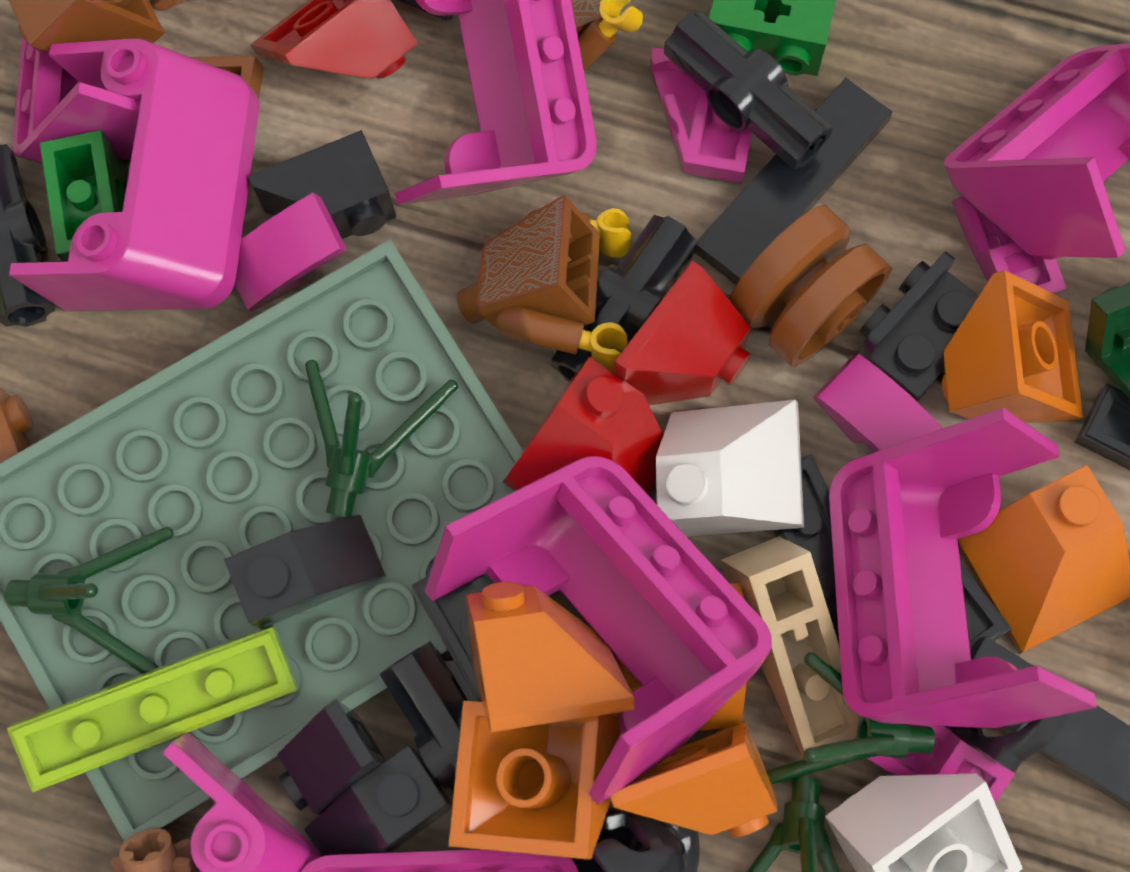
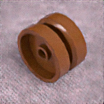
(809, 285)

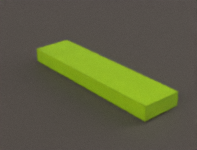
(152, 708)

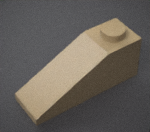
(787, 595)

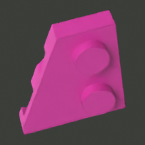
(700, 137)

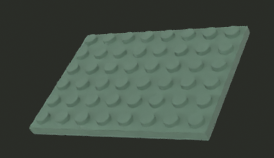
(232, 459)

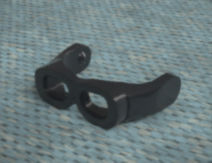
(1018, 746)

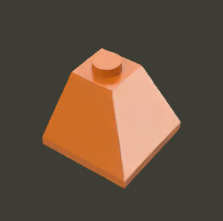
(1014, 355)
(1052, 559)
(539, 660)
(530, 785)
(706, 786)

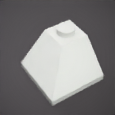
(732, 469)
(924, 826)

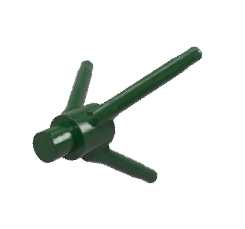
(346, 464)
(64, 596)
(872, 738)
(800, 831)

